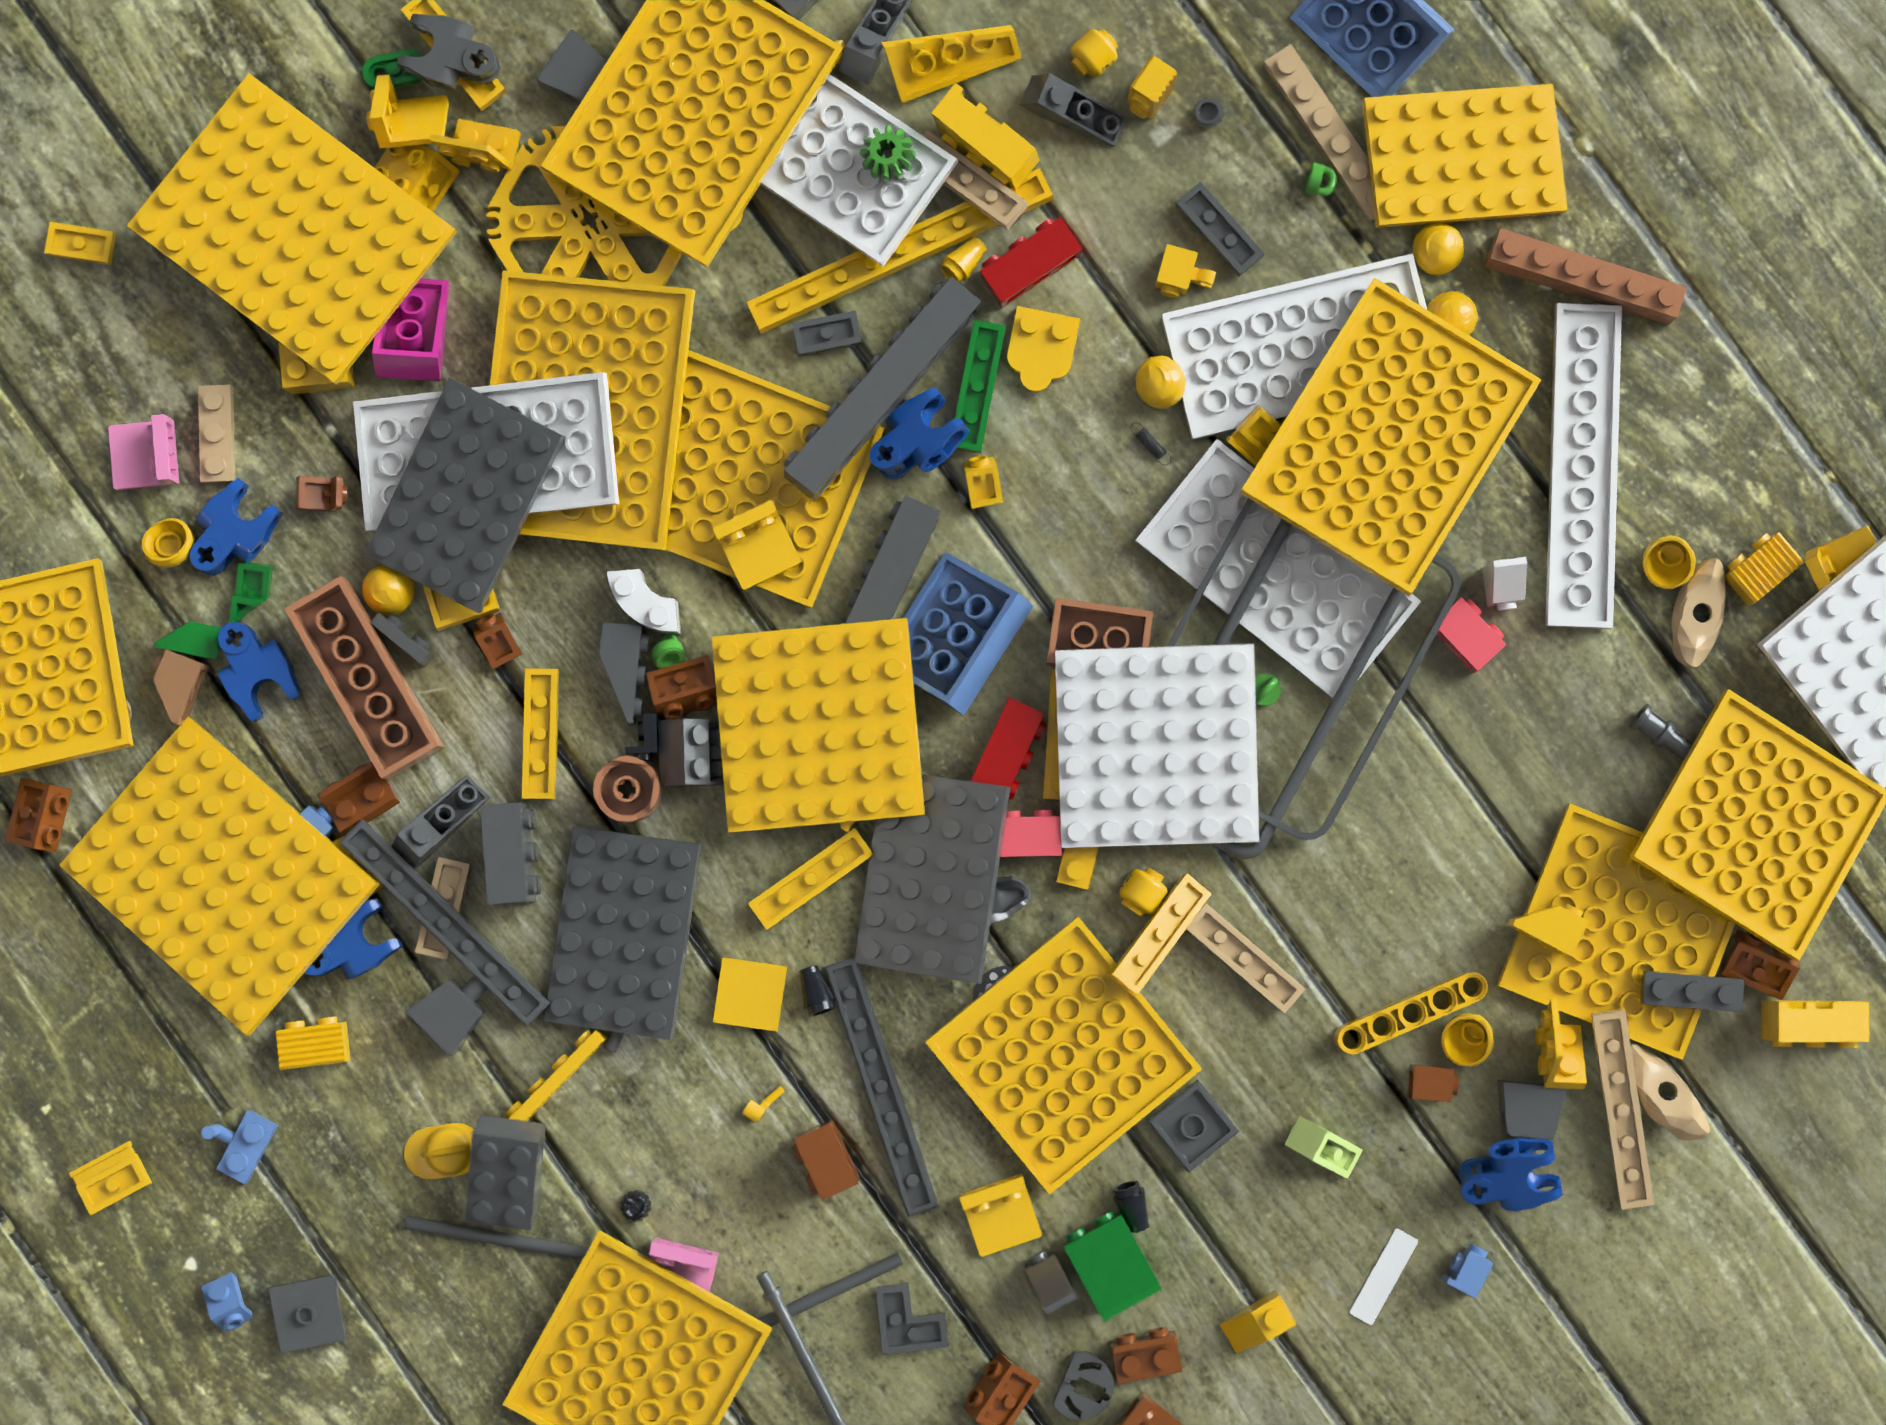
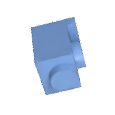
(1469, 1270)

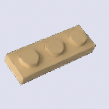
(216, 434)
(450, 882)

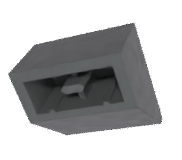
(690, 753)

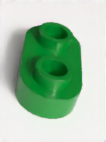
(388, 64)

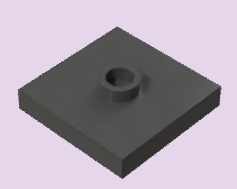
(1193, 1125)
(308, 1313)

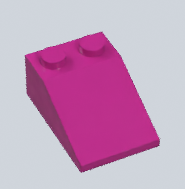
(414, 336)

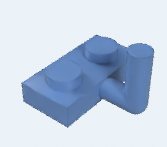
(245, 1145)

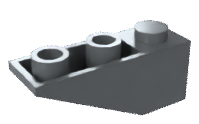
(865, 49)
(1072, 108)
(622, 657)
(439, 822)

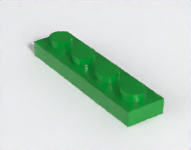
(979, 382)

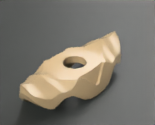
(1692, 638)
(1680, 1116)

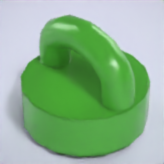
(1314, 180)
(667, 651)
(1266, 689)

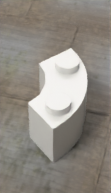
(642, 604)

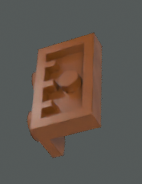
(683, 688)
(358, 797)
(38, 815)
(1760, 965)
(1145, 1355)
(1000, 1393)

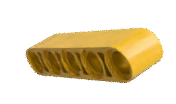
(1426, 1012)

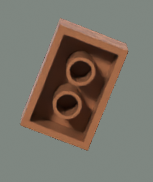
(1096, 627)

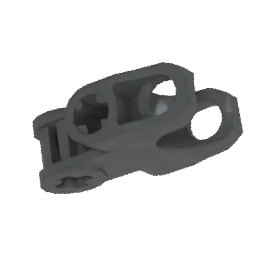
(451, 54)

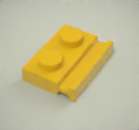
(1254, 434)
(110, 1178)

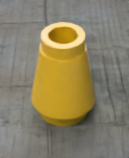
(963, 260)

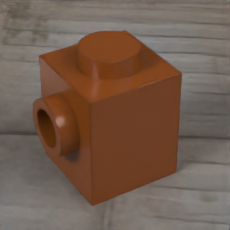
(1432, 1083)

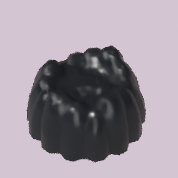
(635, 1205)

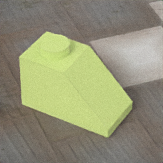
(1323, 1147)

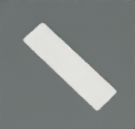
(1384, 1276)

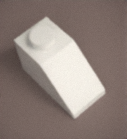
(1505, 583)

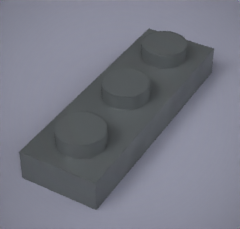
(1219, 229)
(1692, 991)

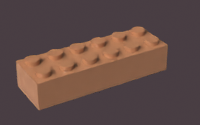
(364, 678)

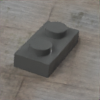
(827, 333)
(392, 628)

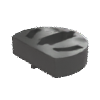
(1088, 1406)

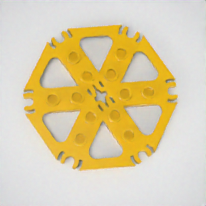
(558, 222)

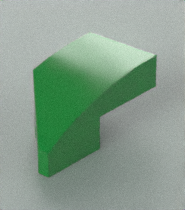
(251, 589)
(192, 639)

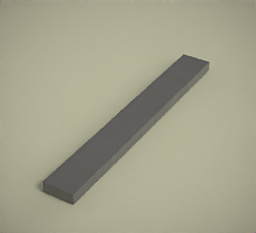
(444, 922)
(881, 1087)

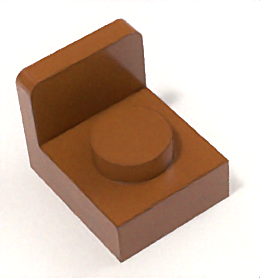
(496, 639)

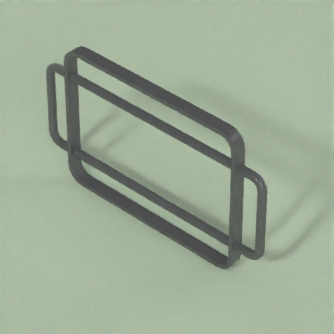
(1273, 820)

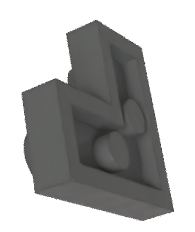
(903, 1331)

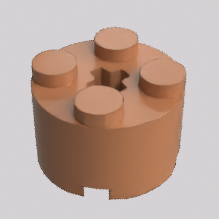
(617, 774)

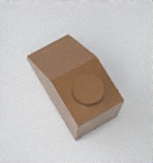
(178, 683)

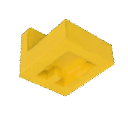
(982, 481)

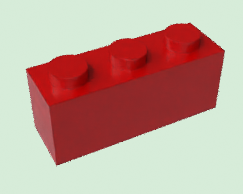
(1030, 261)
(1009, 746)

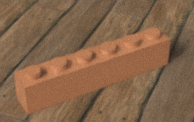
(1585, 276)

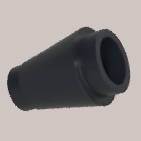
(815, 992)
(1132, 1204)

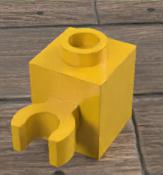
(1178, 271)

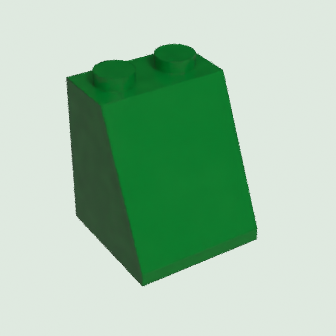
(1111, 1265)

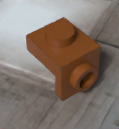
(320, 493)

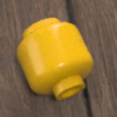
(1093, 52)
(1143, 891)

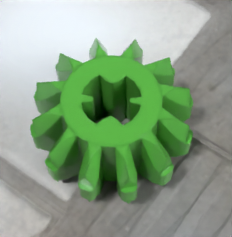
(898, 147)

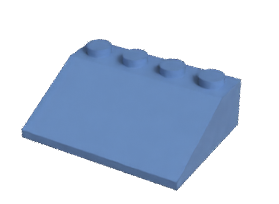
(1375, 39)
(961, 631)

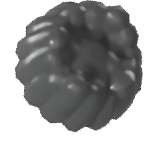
(1208, 112)

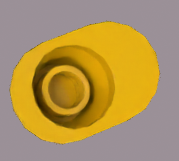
(439, 1151)

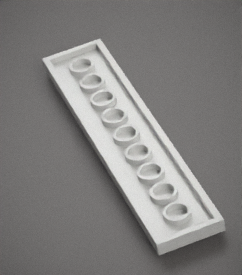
(1583, 466)

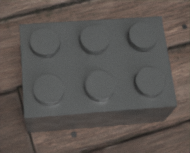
(509, 853)
(505, 1172)

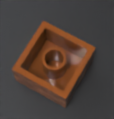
(825, 1159)

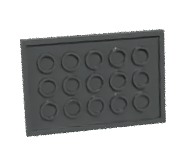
(465, 495)
(935, 882)
(623, 933)

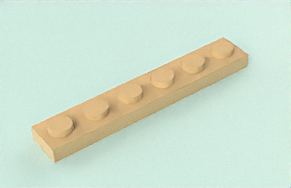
(1323, 125)
(1622, 1109)

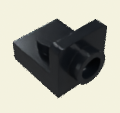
(649, 734)

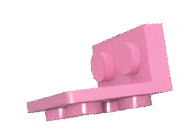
(144, 454)
(685, 1260)

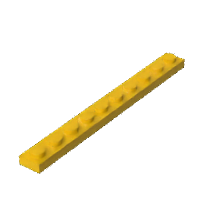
(859, 270)

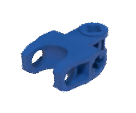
(913, 440)
(227, 533)
(252, 666)
(352, 950)
(1508, 1175)

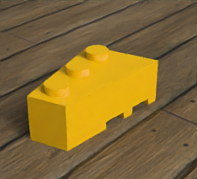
(984, 139)
(1814, 1022)

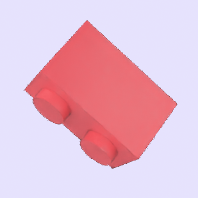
(1470, 635)
(1031, 835)

